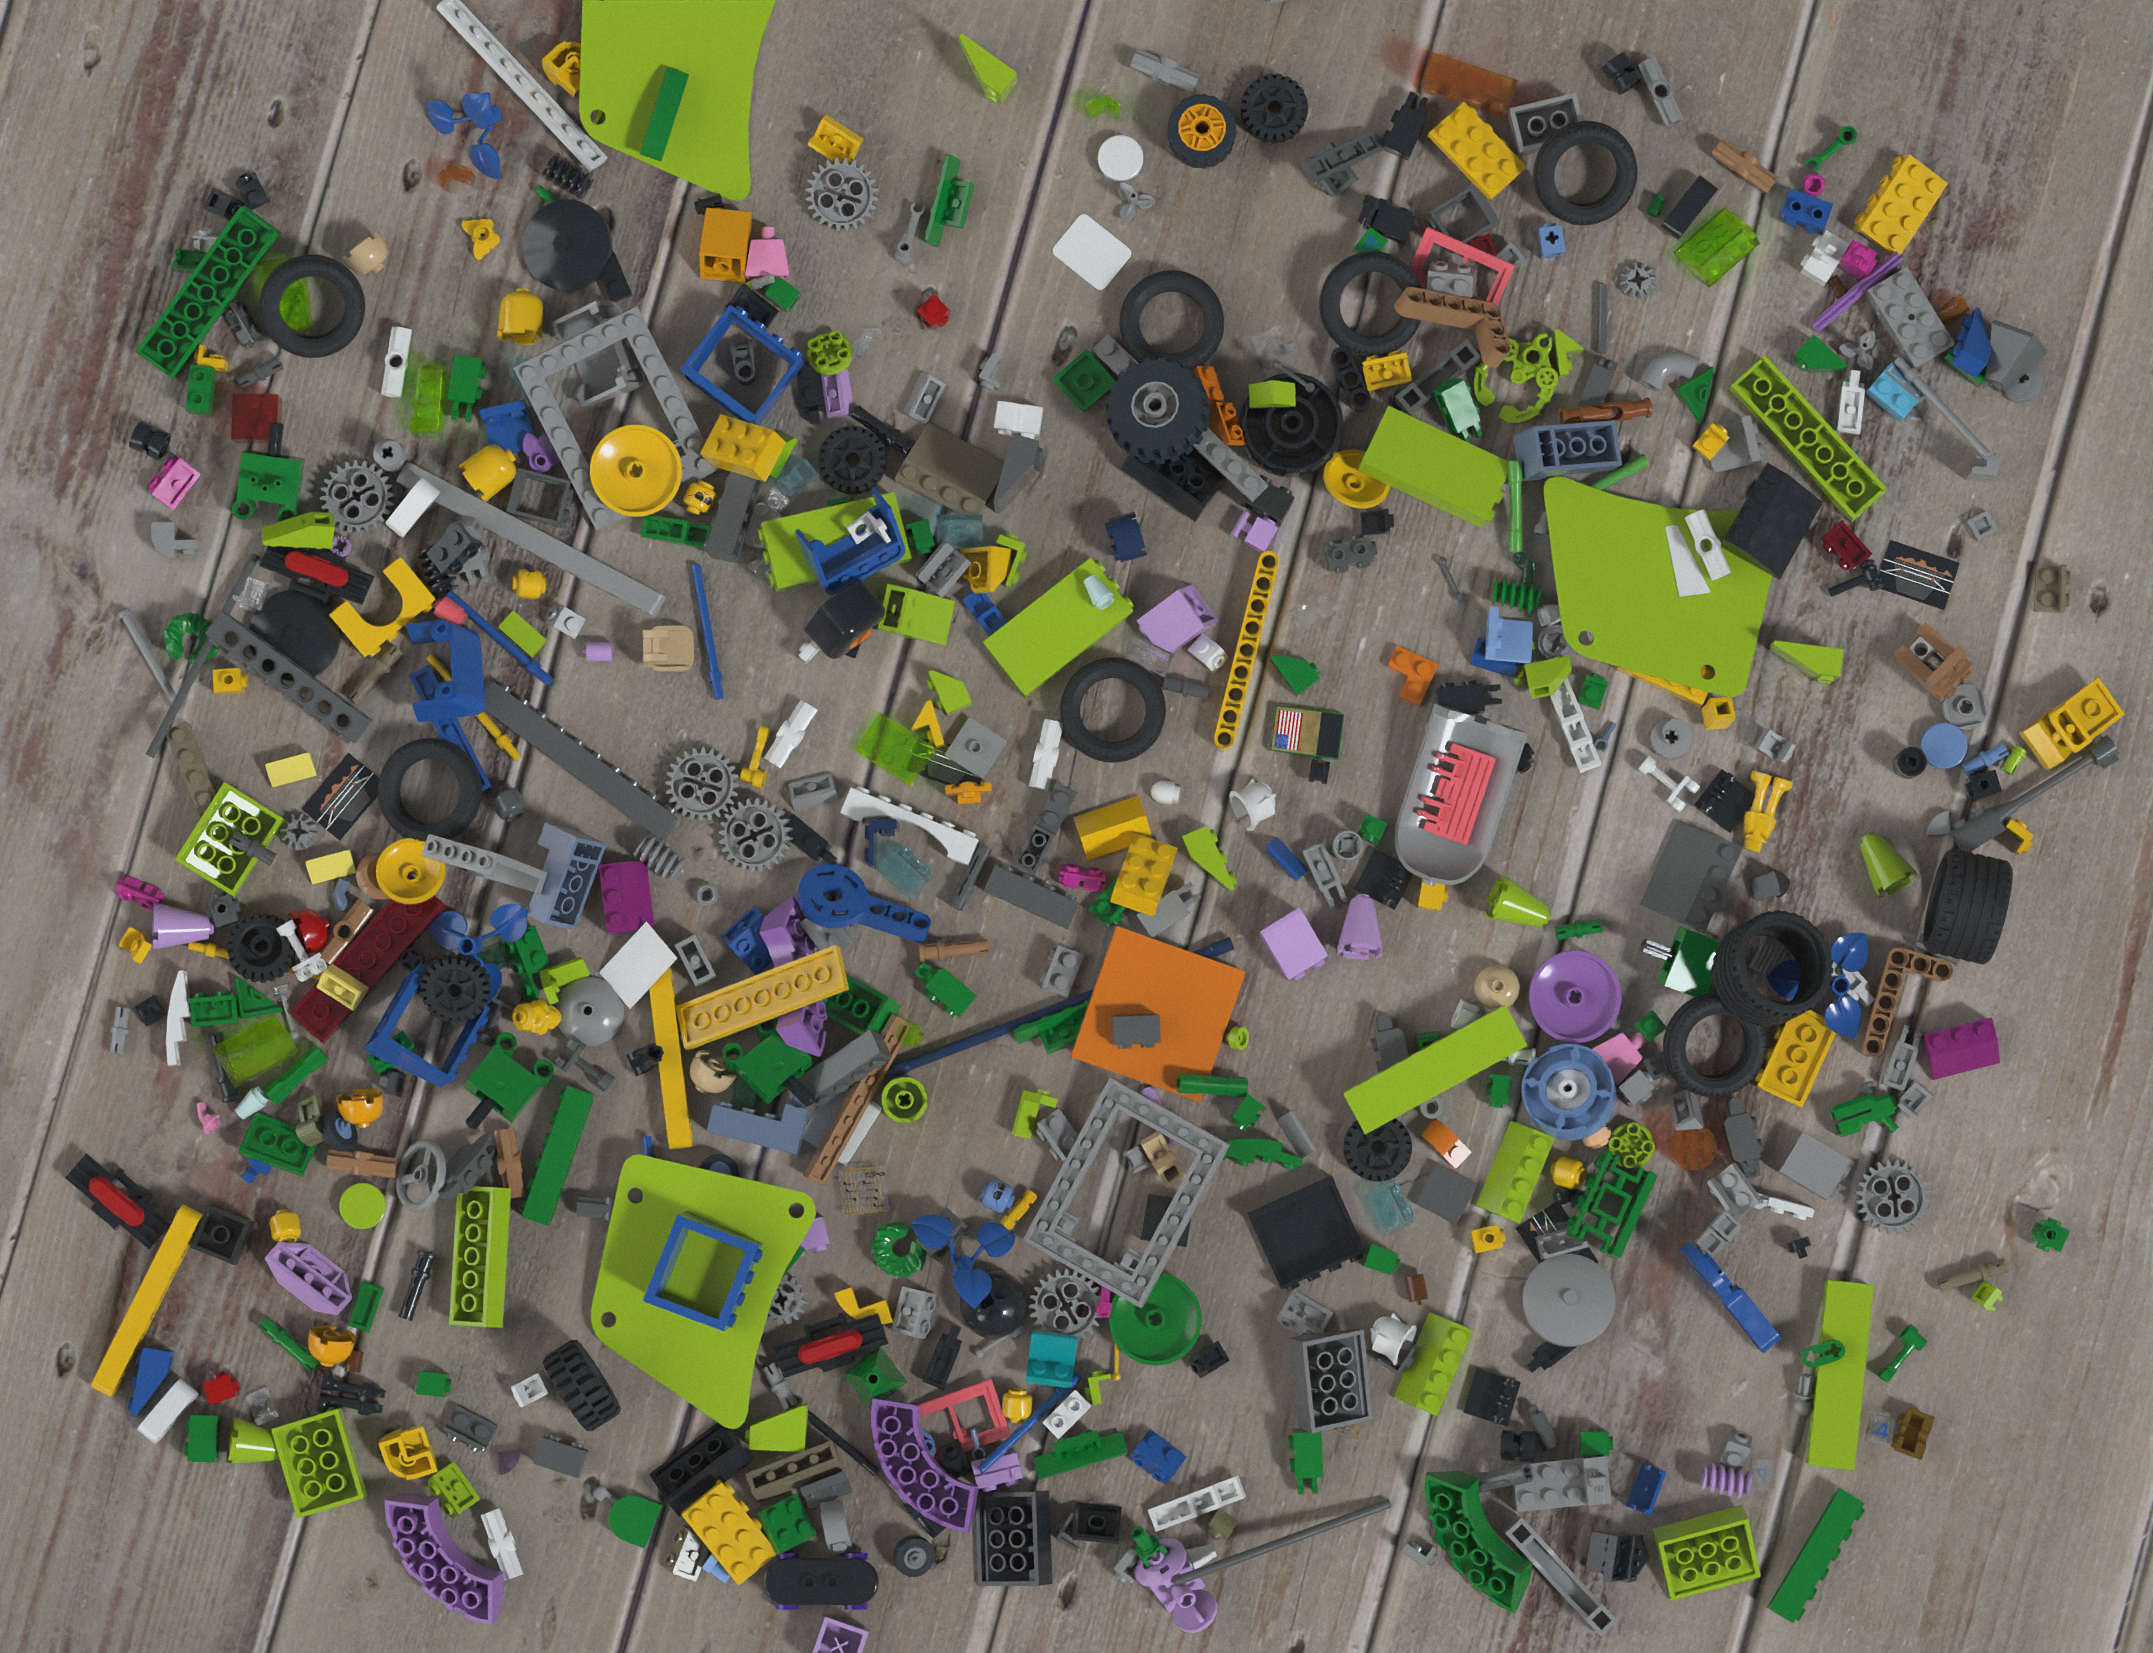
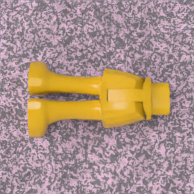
(1760, 825)

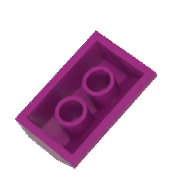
(626, 896)
(1961, 1048)

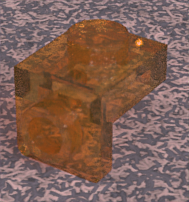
(459, 173)

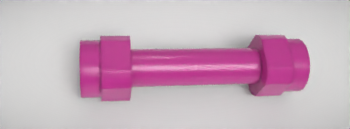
(1104, 1307)

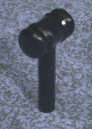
(1869, 575)

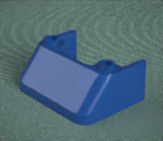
(847, 561)
(466, 691)

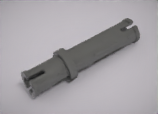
(970, 877)

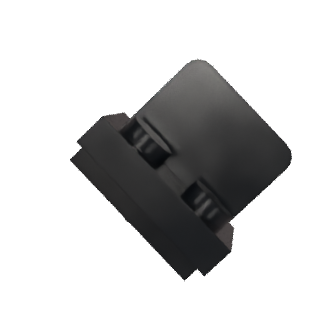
(1617, 1555)

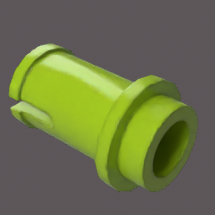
(2013, 760)

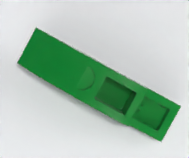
(1246, 1149)

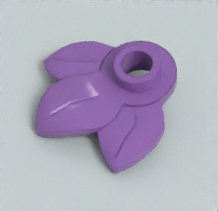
(540, 448)

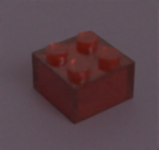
(253, 417)

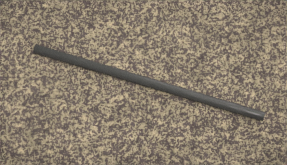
(199, 661)
(1281, 1542)

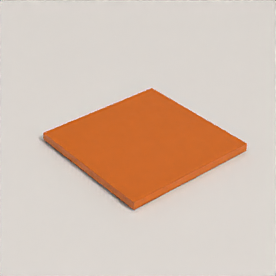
(1160, 979)

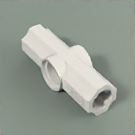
(394, 376)
(1702, 530)
(790, 734)
(1046, 754)
(502, 1544)

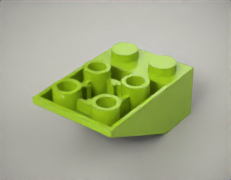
(916, 615)

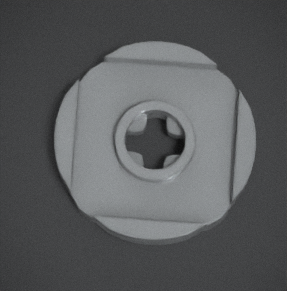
(1975, 716)

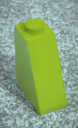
(780, 1431)

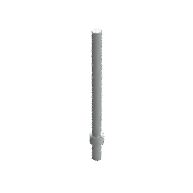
(1913, 377)

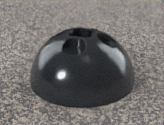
(1004, 1308)

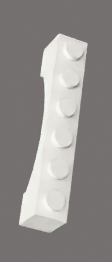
(861, 806)

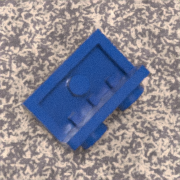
(1157, 1457)

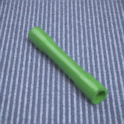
(1629, 468)
(1515, 480)

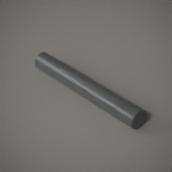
(1602, 318)

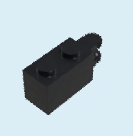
(1406, 128)
(1468, 697)

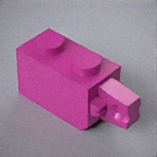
(1857, 260)

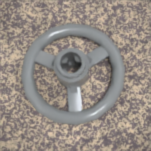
(424, 1176)

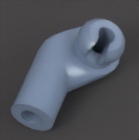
(339, 896)

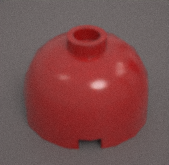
(310, 929)

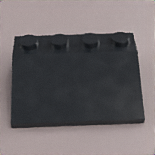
(1184, 483)
(1772, 521)
(1013, 1538)

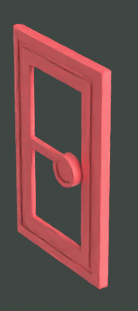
(1432, 236)
(960, 1433)

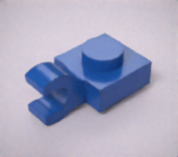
(254, 1171)

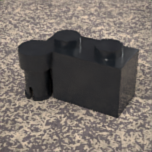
(1385, 219)

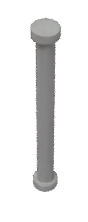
(147, 653)

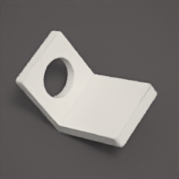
(871, 526)

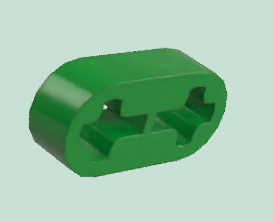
(1824, 1359)

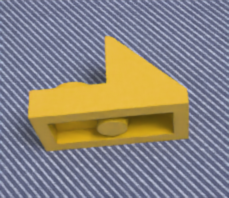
(926, 719)

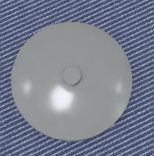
(1568, 1300)

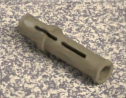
(375, 674)
(1982, 1271)

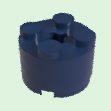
(1126, 537)

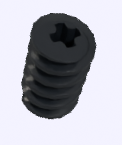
(568, 176)
(440, 582)

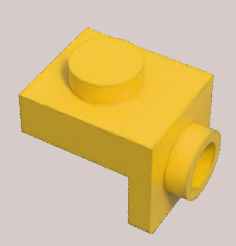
(2018, 830)

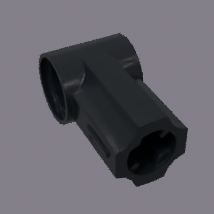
(645, 1058)

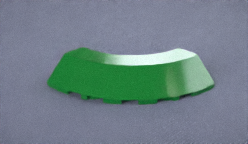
(1471, 1540)

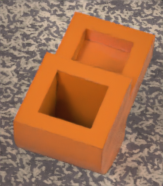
(1445, 1142)

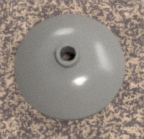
(606, 1011)

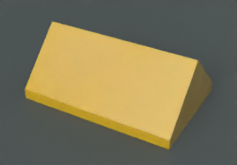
(1111, 827)

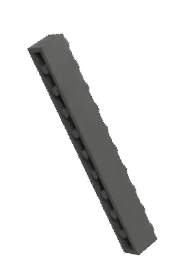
(578, 761)

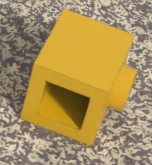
(229, 681)
(1718, 713)
(1432, 896)
(1487, 1238)

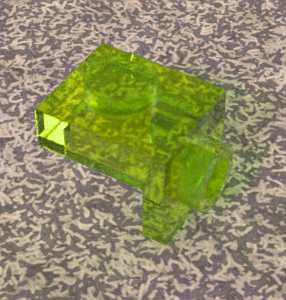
(1097, 106)
(914, 1037)

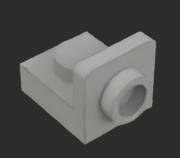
(1415, 1553)
(1126, 1561)

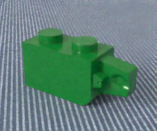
(947, 989)

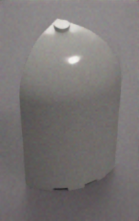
(1432, 855)

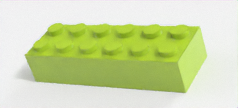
(480, 1257)

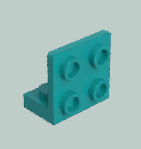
(1051, 1359)

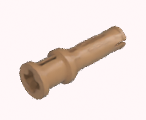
(941, 950)

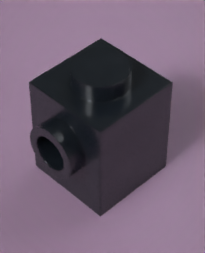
(1982, 785)

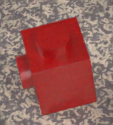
(934, 312)
(221, 1388)

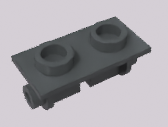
(239, 315)

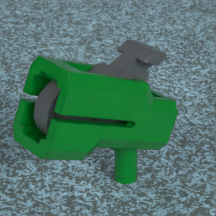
(1864, 1109)

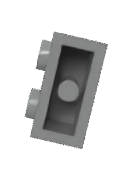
(1452, 278)
(1636, 1088)

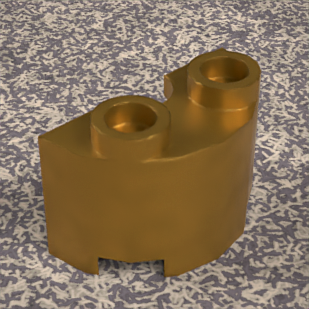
(1912, 1433)

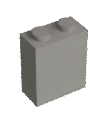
(1814, 1166)

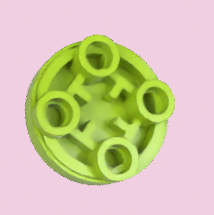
(829, 353)
(1632, 1144)
(363, 1206)

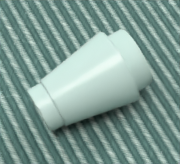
(1098, 592)
(252, 1102)

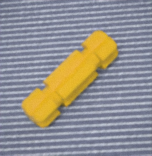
(1018, 1209)

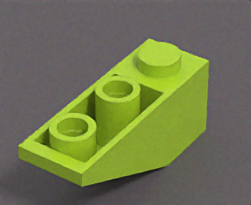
(305, 530)
(1204, 852)

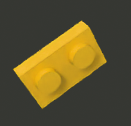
(835, 140)
(1386, 371)

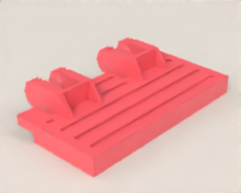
(1460, 794)

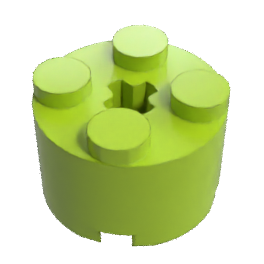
(907, 1113)

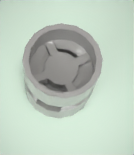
(1347, 846)

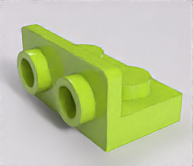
(453, 1490)

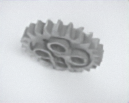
(849, 173)
(346, 479)
(709, 764)
(747, 816)
(1872, 1200)
(1085, 1295)

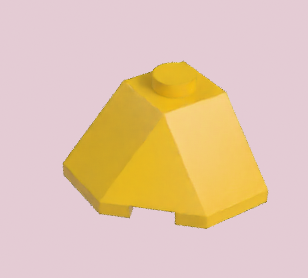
(987, 567)

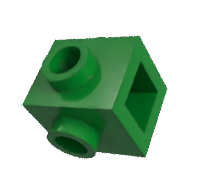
(2057, 1235)

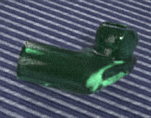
(1526, 565)

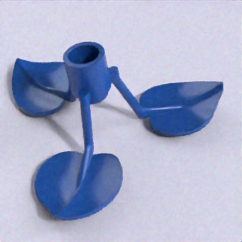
(483, 114)
(508, 921)
(1845, 1014)
(971, 1284)

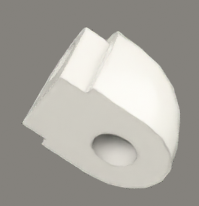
(1165, 792)
(1464, 1014)

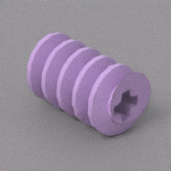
(1726, 1480)

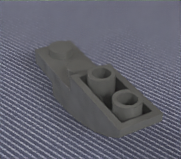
(1045, 828)

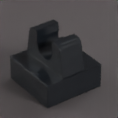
(150, 1010)
(394, 1083)

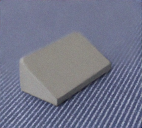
(923, 398)
(812, 791)
(1686, 1111)
(1296, 1134)

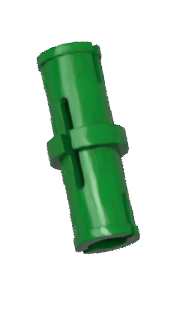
(1578, 929)

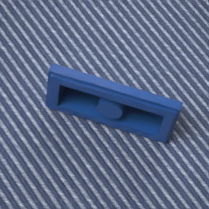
(1501, 667)
(1286, 859)

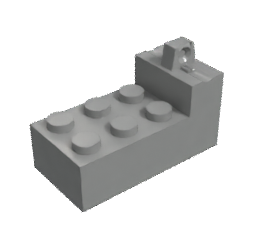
(1565, 1484)

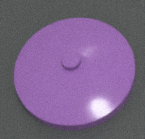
(1574, 996)

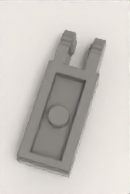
(1324, 872)
(1902, 1060)

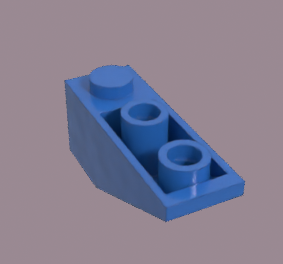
(1973, 346)
(152, 1373)

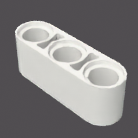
(412, 507)
(167, 1411)

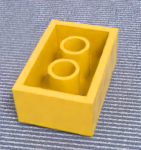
(742, 448)
(1144, 874)

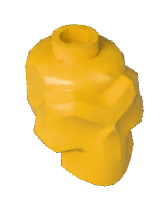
(535, 1017)

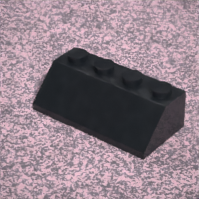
(699, 1465)

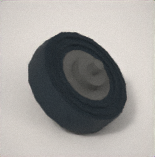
(913, 1556)

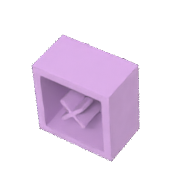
(840, 1637)

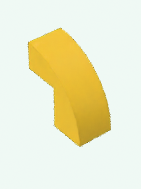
(849, 1303)

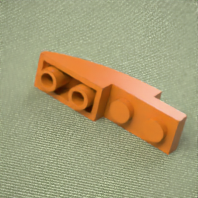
(1223, 416)

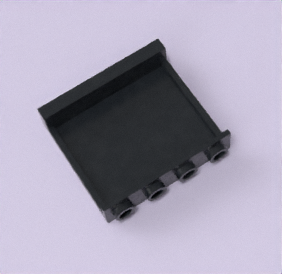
(1306, 1233)

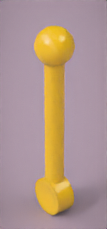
(1116, 1375)

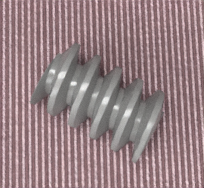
(391, 447)
(660, 858)

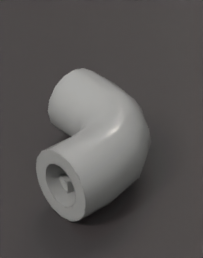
(1667, 365)

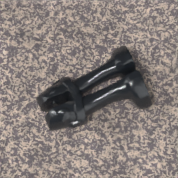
(331, 1383)

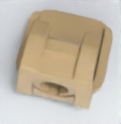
(668, 648)

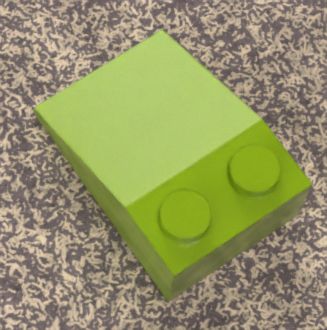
(992, 74)
(1812, 660)

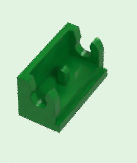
(187, 260)

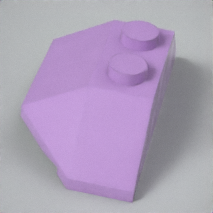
(310, 1276)

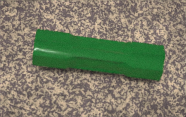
(282, 1086)
(1228, 1086)

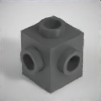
(231, 914)

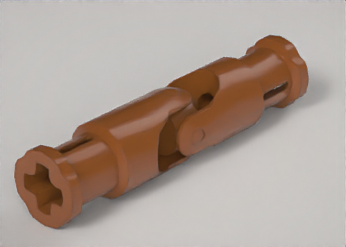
(1590, 413)

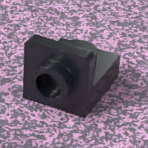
(222, 204)
(1376, 522)
(1208, 1359)
(955, 1459)

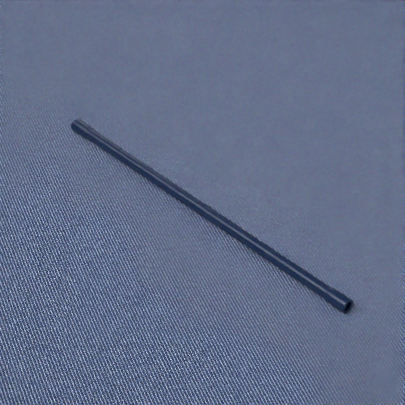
(904, 1066)

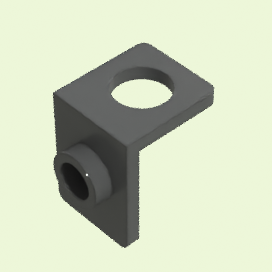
(1407, 1361)
(1061, 1527)

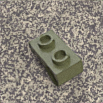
(311, 1116)
(1221, 1525)

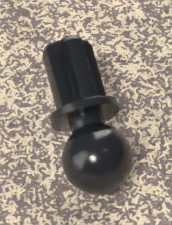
(1563, 1196)

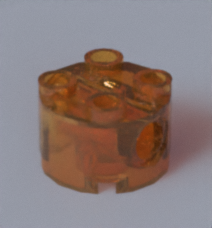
(1692, 1148)

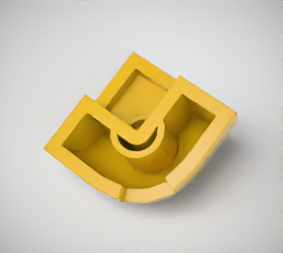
(563, 66)
(408, 1452)

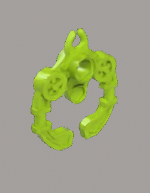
(1522, 371)

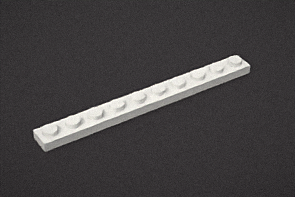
(522, 83)

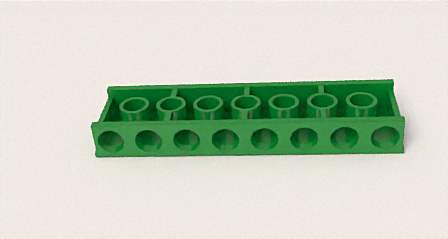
(208, 291)

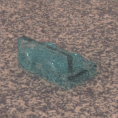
(905, 871)
(1389, 1207)

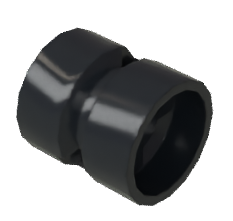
(1622, 73)
(147, 439)
(1909, 763)
(1517, 1445)

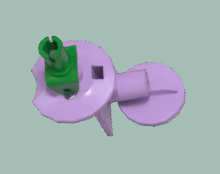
(1157, 1566)

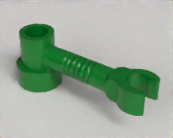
(1839, 143)
(1913, 1341)

